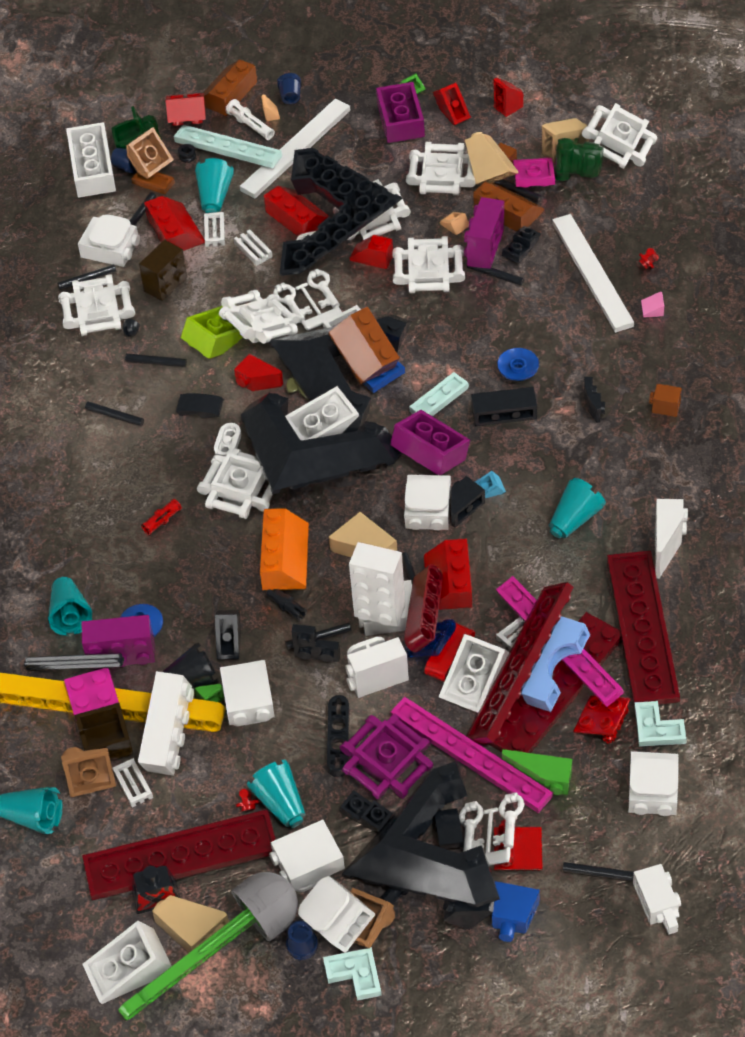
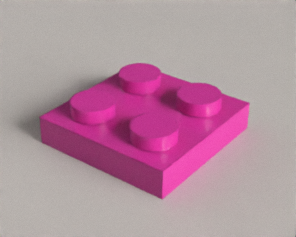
(534, 172)
(91, 691)

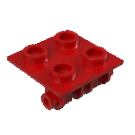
(601, 719)
(526, 849)

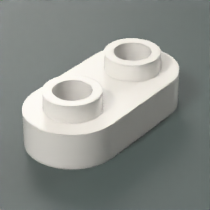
(224, 443)

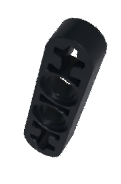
(337, 735)

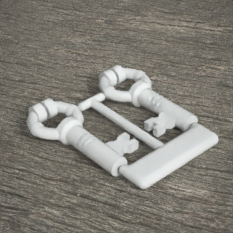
(322, 286)
(507, 839)

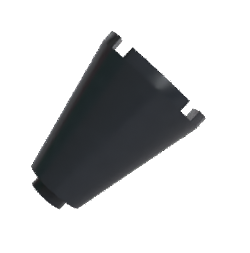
(195, 667)

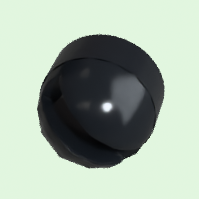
(130, 327)

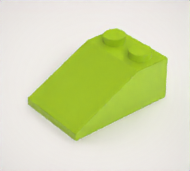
(210, 333)

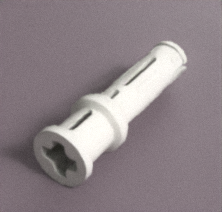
(244, 115)

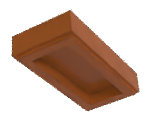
(157, 182)

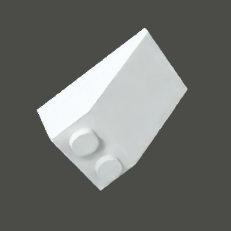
(323, 416)
(669, 528)
(473, 673)
(127, 963)

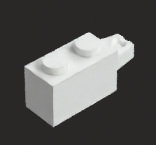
(657, 896)

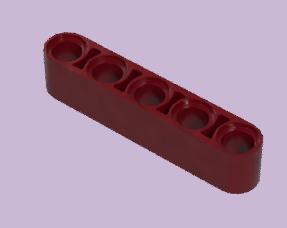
(423, 608)

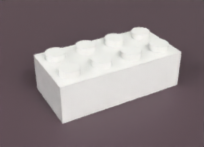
(90, 160)
(377, 584)
(165, 723)

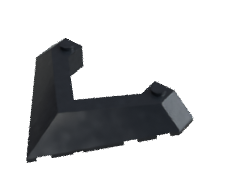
(347, 190)
(313, 363)
(302, 462)
(419, 867)

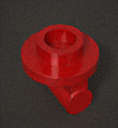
(647, 259)
(247, 803)

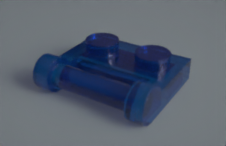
(434, 648)

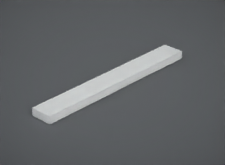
(303, 139)
(593, 273)

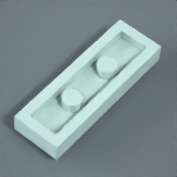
(440, 395)

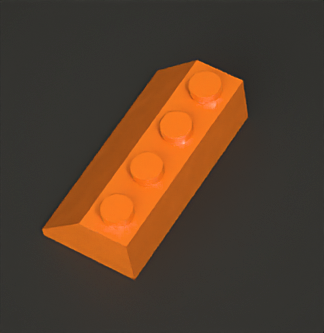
(283, 550)

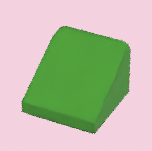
(419, 87)
(210, 693)

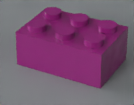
(400, 112)
(484, 233)
(430, 442)
(123, 635)

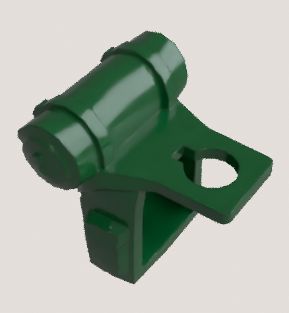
(130, 129)
(577, 159)

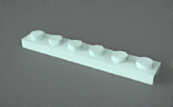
(228, 146)

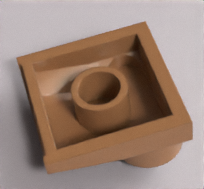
(148, 153)
(87, 770)
(383, 917)

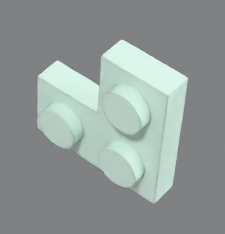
(656, 732)
(357, 966)

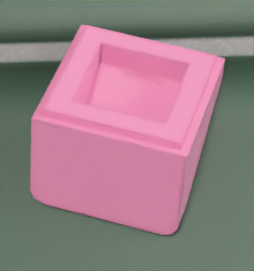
(653, 305)

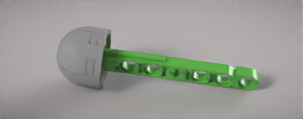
(266, 903)

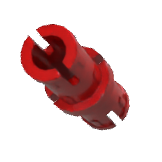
(151, 524)

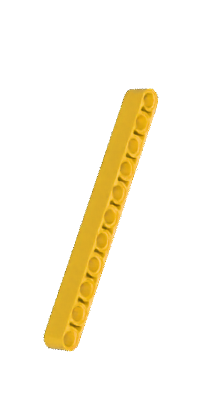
(53, 695)

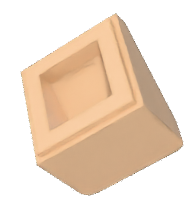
(270, 109)
(455, 222)

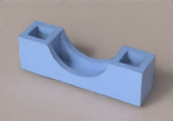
(566, 639)

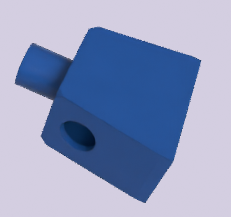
(514, 909)

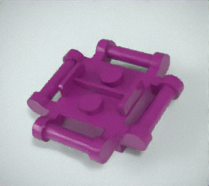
(386, 755)

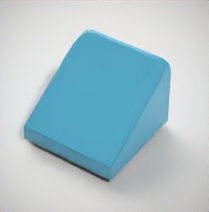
(492, 484)

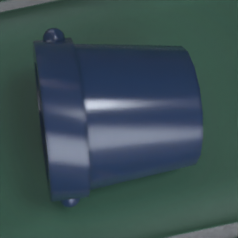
(289, 87)
(120, 160)
(301, 941)

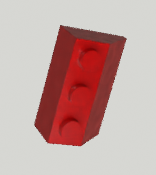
(293, 210)
(173, 223)
(453, 562)

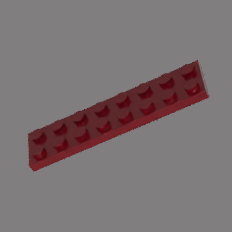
(643, 628)
(519, 663)
(530, 724)
(183, 852)

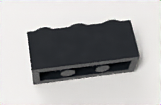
(504, 406)

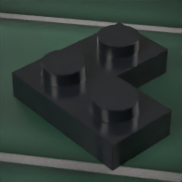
(308, 647)

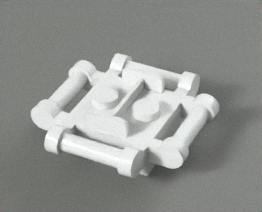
(620, 133)
(440, 170)
(379, 225)
(428, 265)
(96, 305)
(260, 318)
(237, 482)

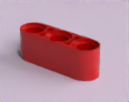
(439, 666)

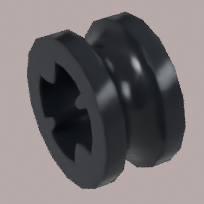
(187, 148)

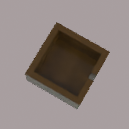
(163, 270)
(105, 729)

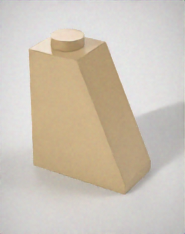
(561, 129)
(488, 159)
(360, 530)
(188, 921)

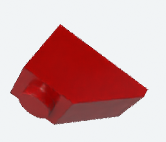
(507, 97)
(452, 103)
(373, 251)
(257, 374)

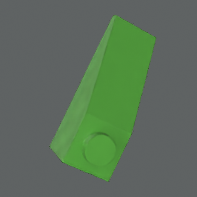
(547, 770)

